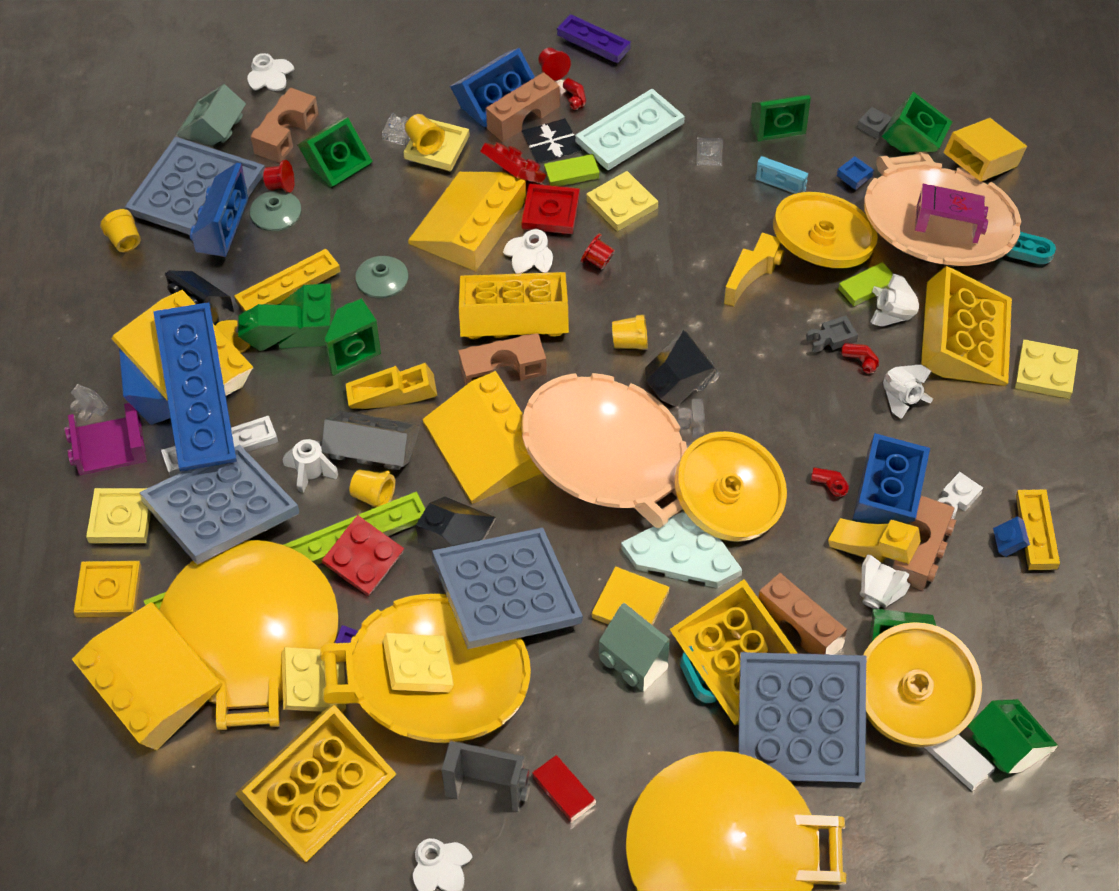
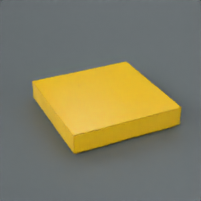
(107, 589)
(637, 592)

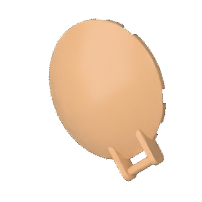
(892, 212)
(605, 443)

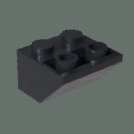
(201, 292)

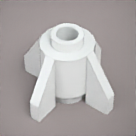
(896, 303)
(905, 386)
(309, 462)
(881, 583)

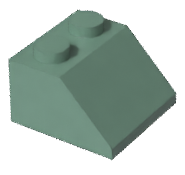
(213, 117)
(634, 648)

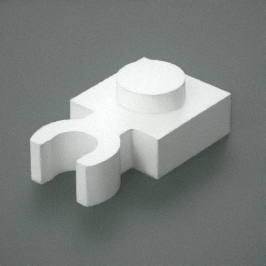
(960, 493)

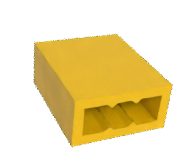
(985, 149)

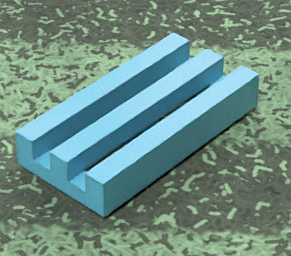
(781, 175)

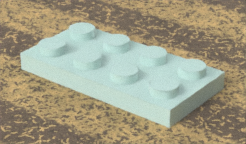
(630, 129)

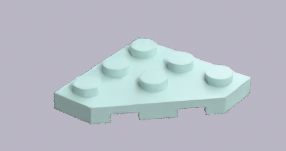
(682, 553)

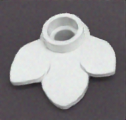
(269, 72)
(527, 255)
(444, 869)

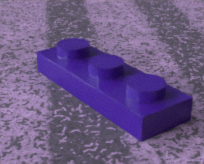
(593, 38)

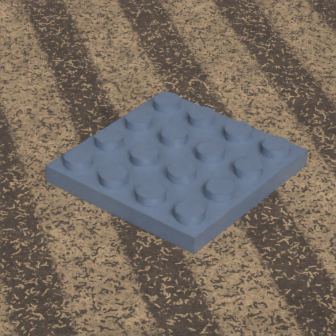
(180, 182)
(219, 505)
(506, 588)
(804, 714)

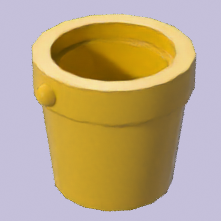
(424, 134)
(121, 230)
(630, 333)
(372, 487)

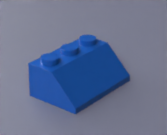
(491, 83)
(220, 212)
(142, 393)
(891, 481)

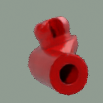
(577, 89)
(864, 353)
(832, 479)

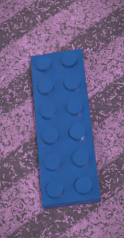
(194, 387)

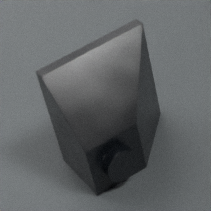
(678, 369)
(452, 524)

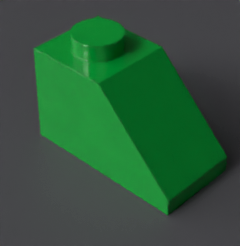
(268, 324)

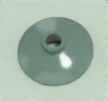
(275, 210)
(381, 277)

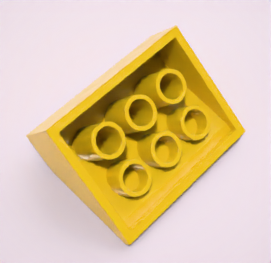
(470, 217)
(513, 305)
(966, 329)
(141, 346)
(482, 438)
(721, 631)
(147, 675)
(316, 783)

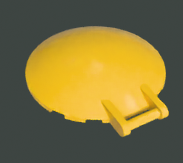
(243, 614)
(486, 679)
(728, 828)

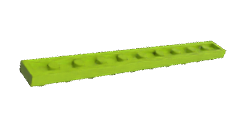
(386, 518)

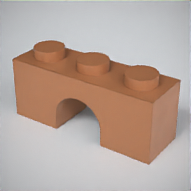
(507, 113)
(273, 137)
(521, 353)
(934, 523)
(817, 628)

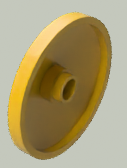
(824, 230)
(730, 486)
(920, 684)

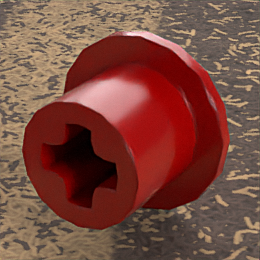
(554, 63)
(279, 177)
(598, 253)

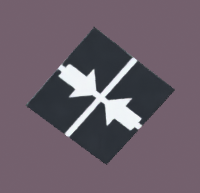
(551, 140)

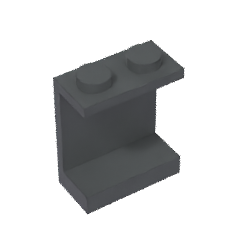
(485, 765)

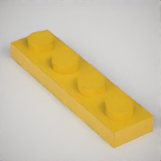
(283, 284)

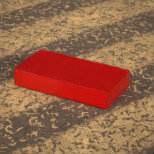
(563, 788)

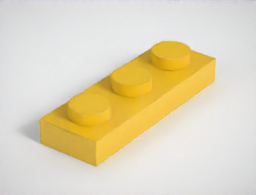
(1036, 513)

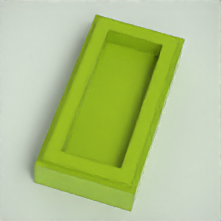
(572, 171)
(860, 287)

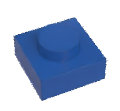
(855, 172)
(1011, 536)

